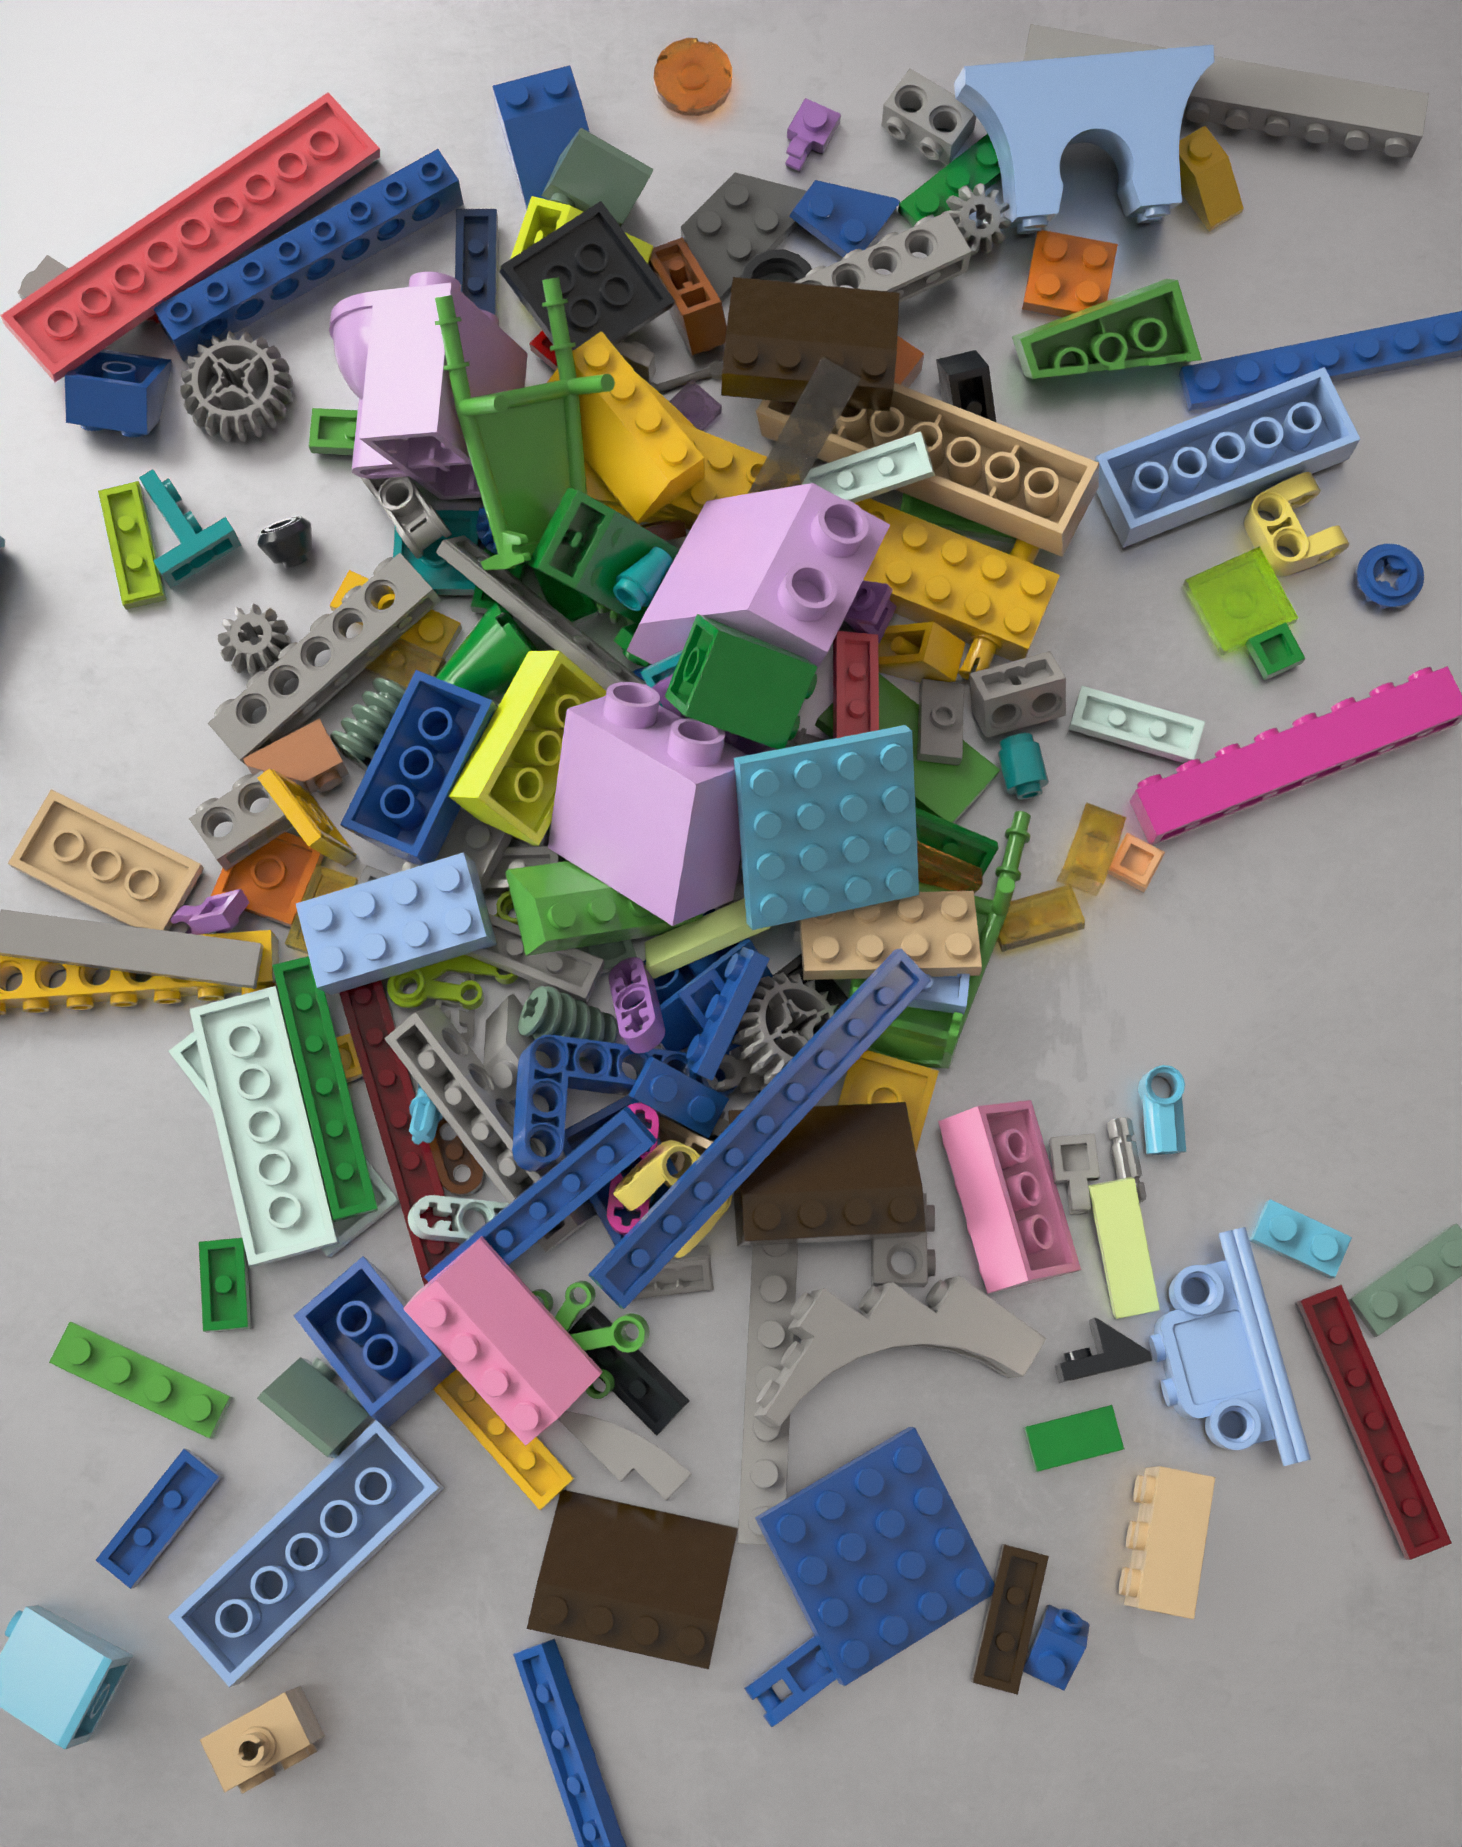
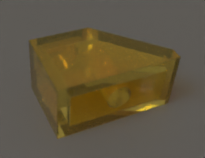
(1092, 849)

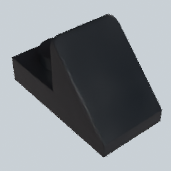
(1113, 1353)

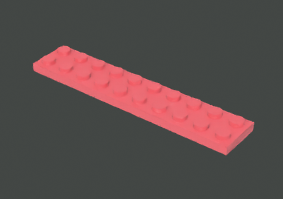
(190, 236)

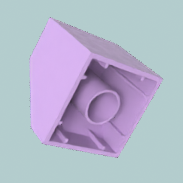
(768, 566)

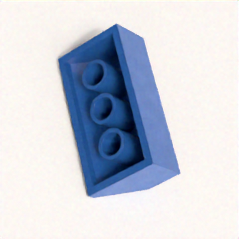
(408, 782)

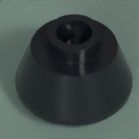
(287, 541)

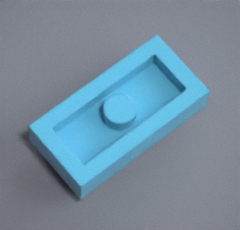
(1300, 1239)

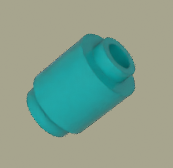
(1022, 766)

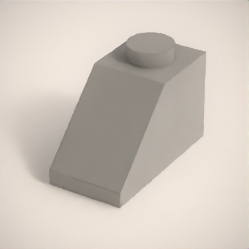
(505, 1045)

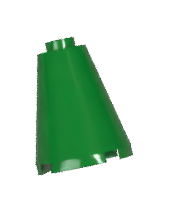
(488, 655)

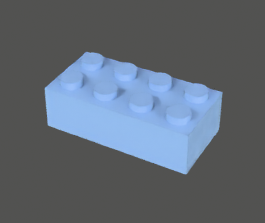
(395, 924)

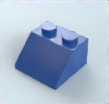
(117, 392)

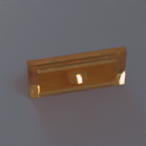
(947, 871)

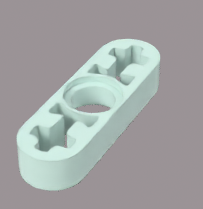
(442, 1208)

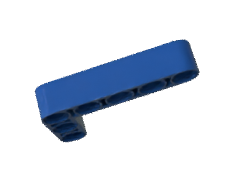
(567, 1073)

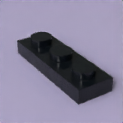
(635, 1377)

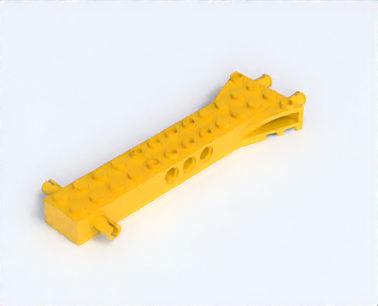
(934, 573)

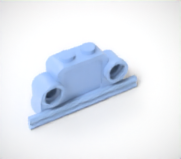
(1226, 1355)

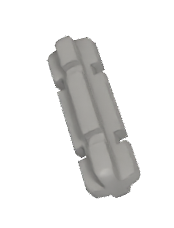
(1126, 1153)

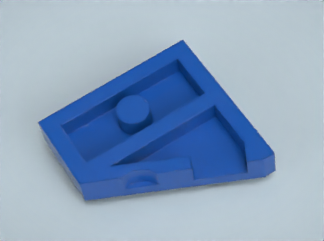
(843, 215)

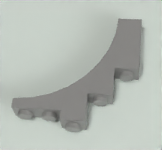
(835, 1334)

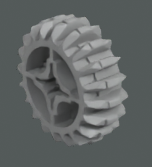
(243, 365)
(775, 1007)

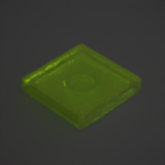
(1239, 600)

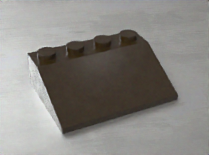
(786, 328)
(835, 1179)
(633, 1579)

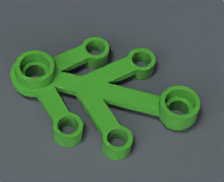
(597, 1338)

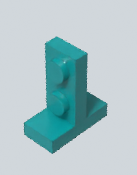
(198, 546)

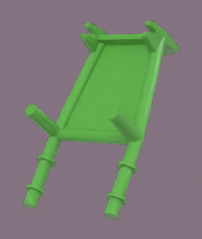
(522, 439)
(932, 1035)

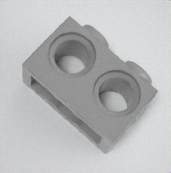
(935, 110)
(1018, 694)
(249, 829)
(925, 1259)

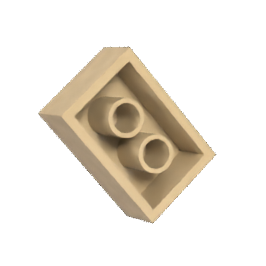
(1167, 1541)

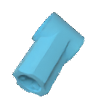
(1163, 1116)

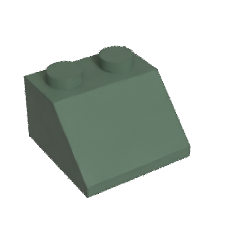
(597, 172)
(317, 1406)

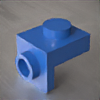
(1057, 1647)

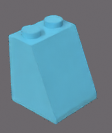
(58, 1675)

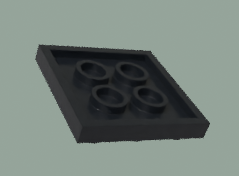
(599, 275)

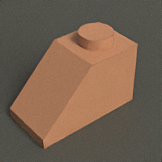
(303, 757)

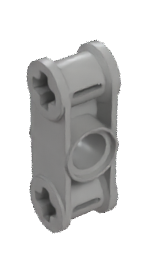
(415, 518)

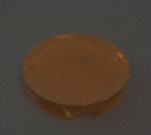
(692, 77)

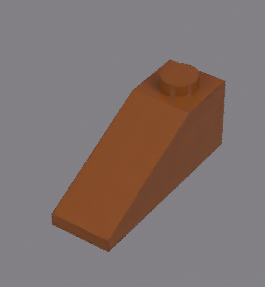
(696, 305)

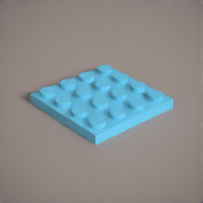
(827, 826)

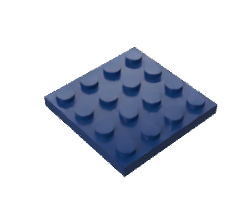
(876, 1555)

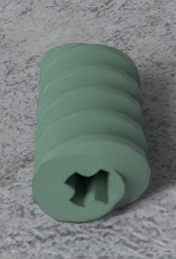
(370, 722)
(561, 1015)

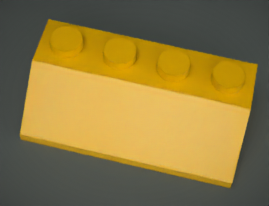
(632, 436)

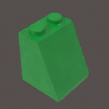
(741, 683)

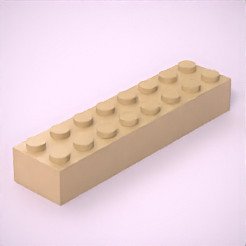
(977, 464)

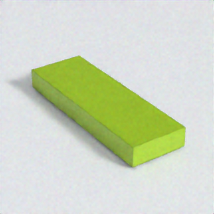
(131, 545)

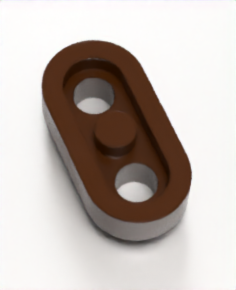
(450, 1156)

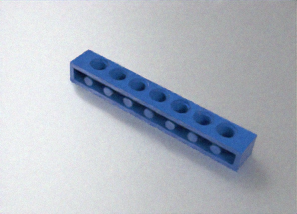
(310, 254)

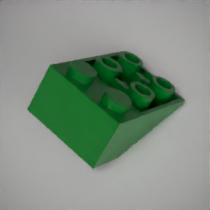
(591, 546)

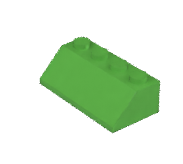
(570, 909)

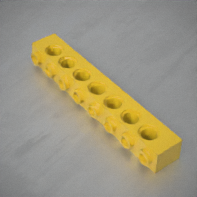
(121, 987)

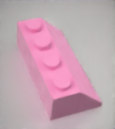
(1008, 1195)
(503, 1340)

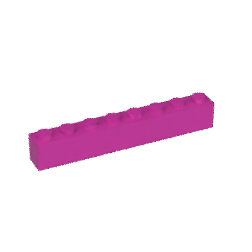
(1298, 755)

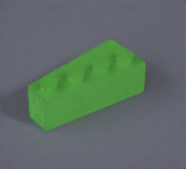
(1121, 333)

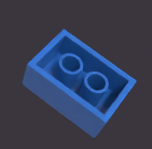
(374, 1342)

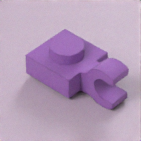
(810, 131)
(215, 914)

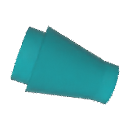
(642, 580)

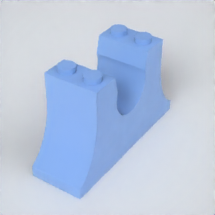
(1113, 100)

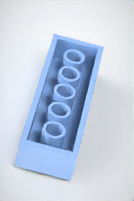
(1224, 456)
(305, 1553)

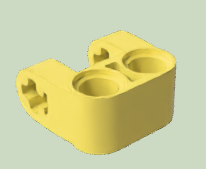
(1286, 529)
(651, 1174)

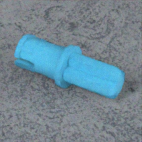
(424, 1118)

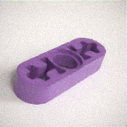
(646, 1012)

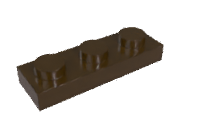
(1010, 1619)

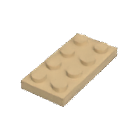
(105, 864)
(931, 928)

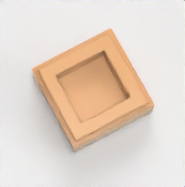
(1135, 862)

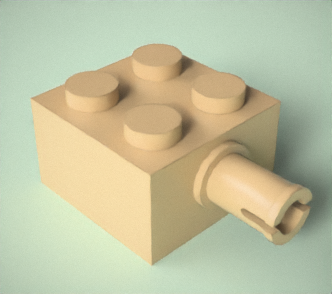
(269, 1734)

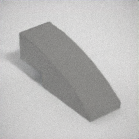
(624, 1451)

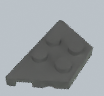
(737, 224)

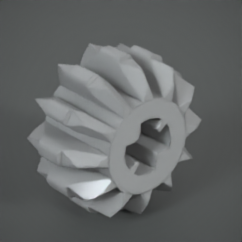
(986, 210)
(239, 632)

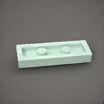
(875, 469)
(1136, 725)

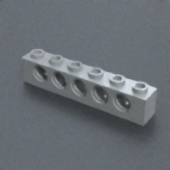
(934, 236)
(348, 658)
(473, 1107)

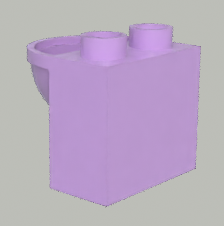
(406, 399)
(649, 802)

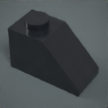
(967, 383)

